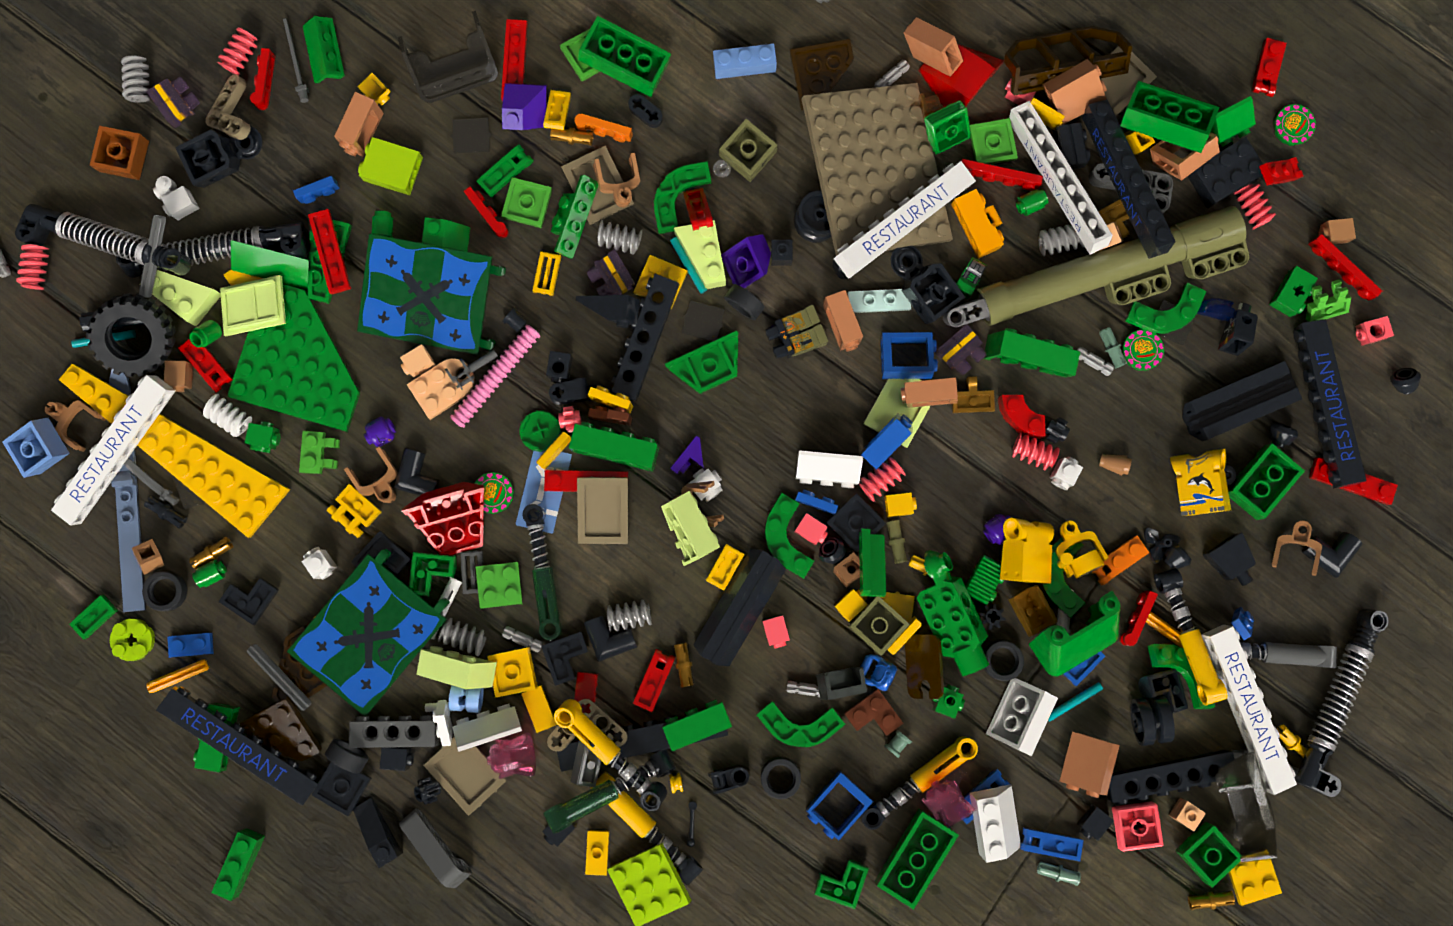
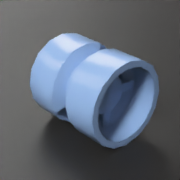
(471, 703)

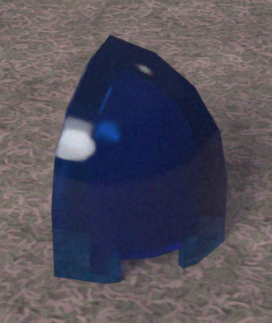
(1217, 309)

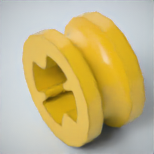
(676, 782)

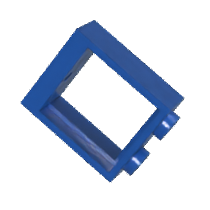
(912, 372)
(887, 440)
(828, 829)

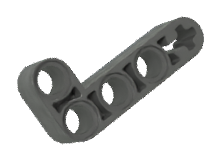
(1162, 196)
(434, 851)

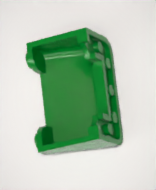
(1061, 652)

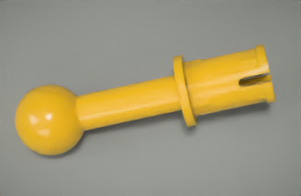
(1291, 741)

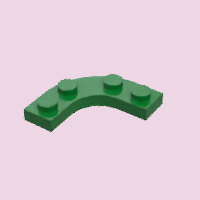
(671, 187)
(1170, 320)
(777, 537)
(1058, 590)
(1174, 657)
(800, 735)

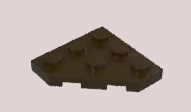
(820, 67)
(296, 672)
(283, 729)

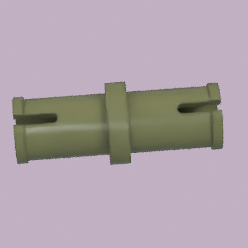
(896, 542)

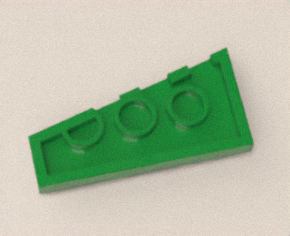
(316, 280)

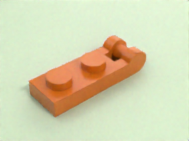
(602, 128)
(1121, 559)

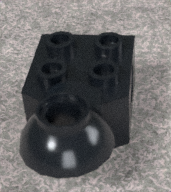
(216, 156)
(926, 288)

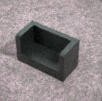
(841, 683)

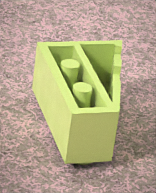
(704, 253)
(184, 297)
(690, 528)
(456, 669)

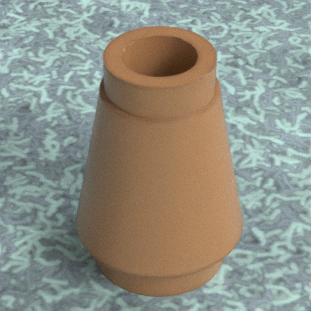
(1116, 463)

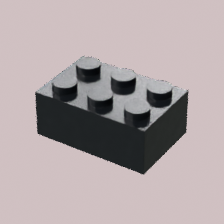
(1226, 173)

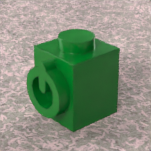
(262, 437)

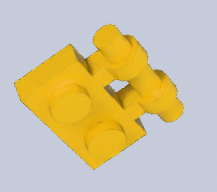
(358, 505)

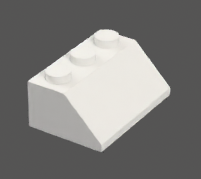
(828, 468)
(1021, 716)
(486, 727)
(995, 823)

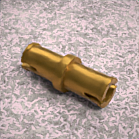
(572, 136)
(211, 553)
(683, 665)
(1211, 900)

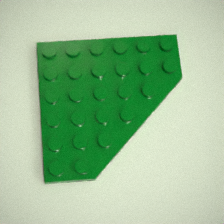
(296, 368)

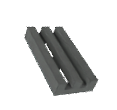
(479, 554)

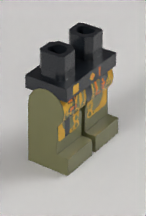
(789, 332)

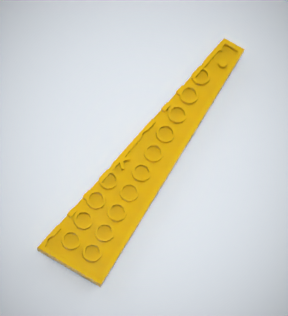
(218, 478)

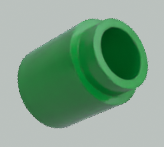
(1031, 202)
(382, 223)
(205, 333)
(209, 573)

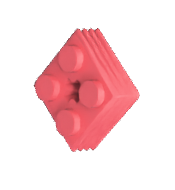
(1147, 836)

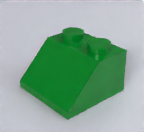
(1234, 122)
(446, 234)

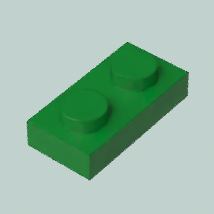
(93, 617)

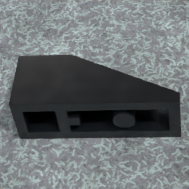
(615, 308)
(376, 833)

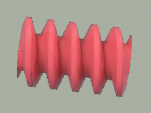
(237, 51)
(1255, 205)
(32, 266)
(1035, 451)
(881, 478)

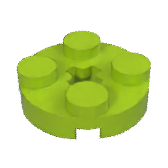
(119, 639)

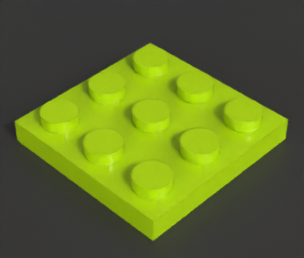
(649, 885)

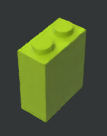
(390, 166)

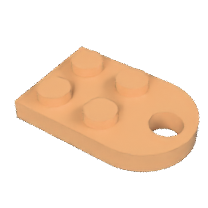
(437, 391)

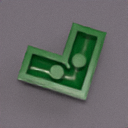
(425, 566)
(846, 890)

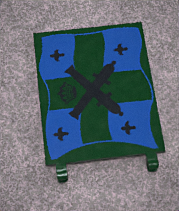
(425, 294)
(367, 634)

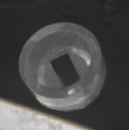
(722, 165)

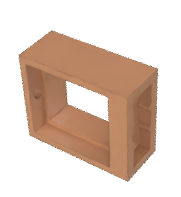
(358, 124)
(1165, 159)
(843, 321)
(930, 392)

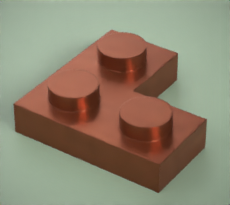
(617, 416)
(876, 708)

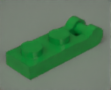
(504, 170)

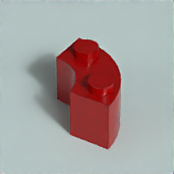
(1021, 417)

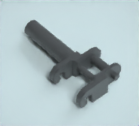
(471, 368)

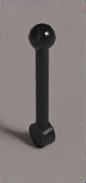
(692, 806)

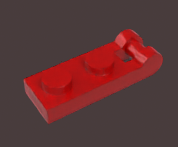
(1269, 67)
(263, 79)
(1281, 171)
(698, 208)
(486, 212)
(206, 365)
(1138, 618)
(653, 681)

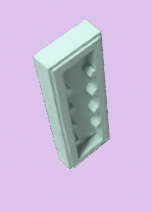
(878, 301)

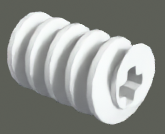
(225, 417)

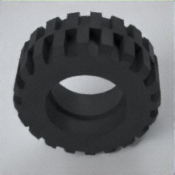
(116, 357)

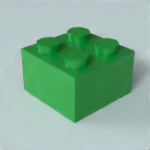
(1209, 854)

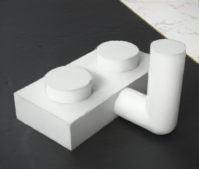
(441, 716)

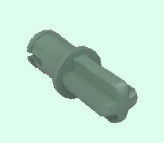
(1112, 347)
(1059, 873)

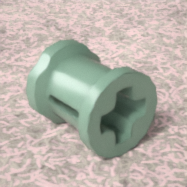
(897, 743)

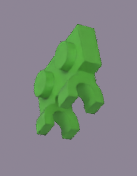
(1329, 307)
(312, 452)

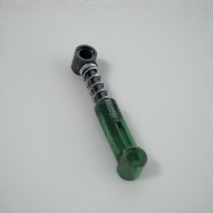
(542, 574)
(565, 814)

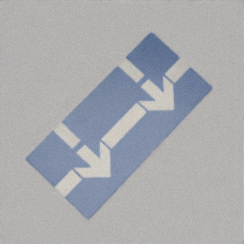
(535, 493)

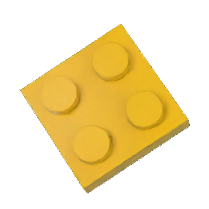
(660, 267)
(604, 397)
(513, 672)
(1254, 881)

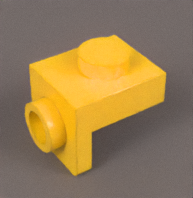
(374, 89)

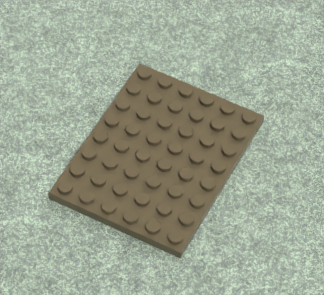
(870, 158)

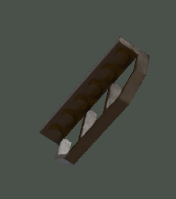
(1033, 79)

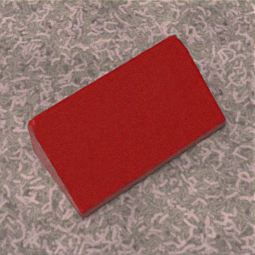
(586, 688)

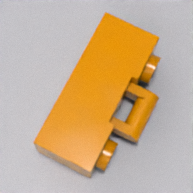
(976, 225)

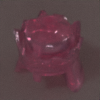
(513, 756)
(948, 801)

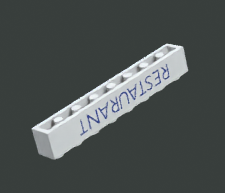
(1060, 178)
(903, 220)
(113, 449)
(1249, 708)

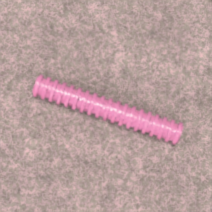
(495, 376)

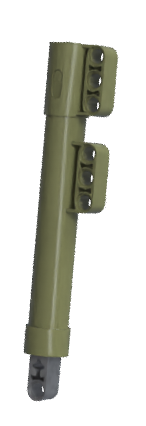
(1116, 268)

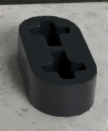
(642, 114)

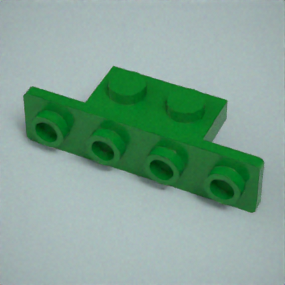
(573, 215)

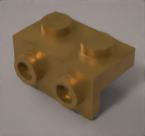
(1033, 610)

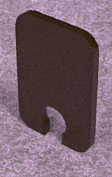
(924, 663)

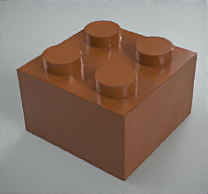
(119, 152)

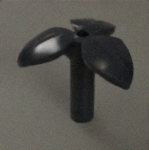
(1156, 552)

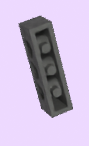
(360, 737)

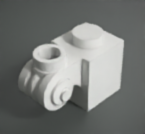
(177, 201)

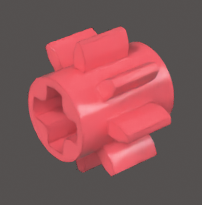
(569, 418)

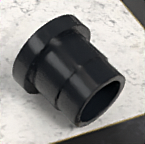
(515, 319)

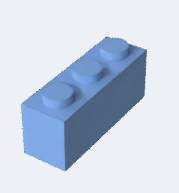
(744, 61)

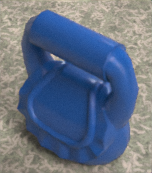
(883, 673)

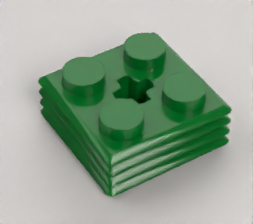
(948, 127)

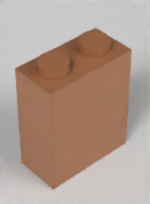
(933, 46)
(1075, 90)
(1089, 764)

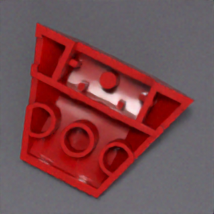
(967, 78)
(450, 517)

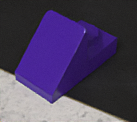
(692, 452)

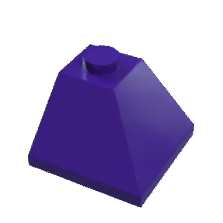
(524, 106)
(747, 260)

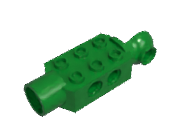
(953, 615)

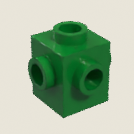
(956, 703)

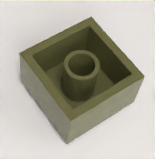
(748, 150)
(878, 625)

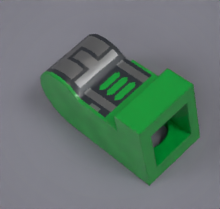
(970, 277)

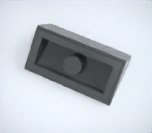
(585, 767)

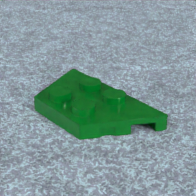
(709, 364)

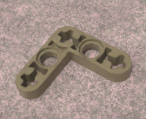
(220, 111)
(595, 713)

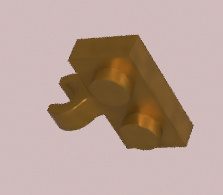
(1115, 213)
(974, 400)

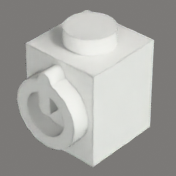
(1065, 473)
(704, 476)
(319, 563)

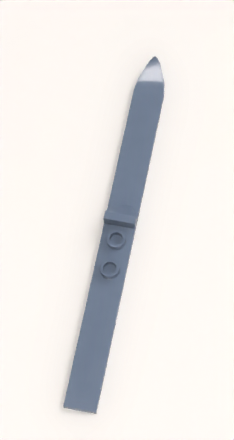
(128, 522)

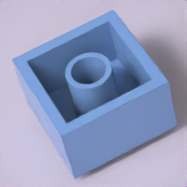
(35, 447)

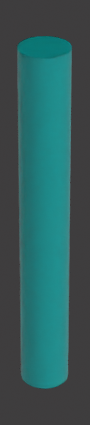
(688, 265)
(117, 336)
(1075, 701)

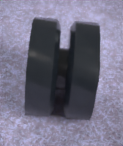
(812, 218)
(1152, 720)

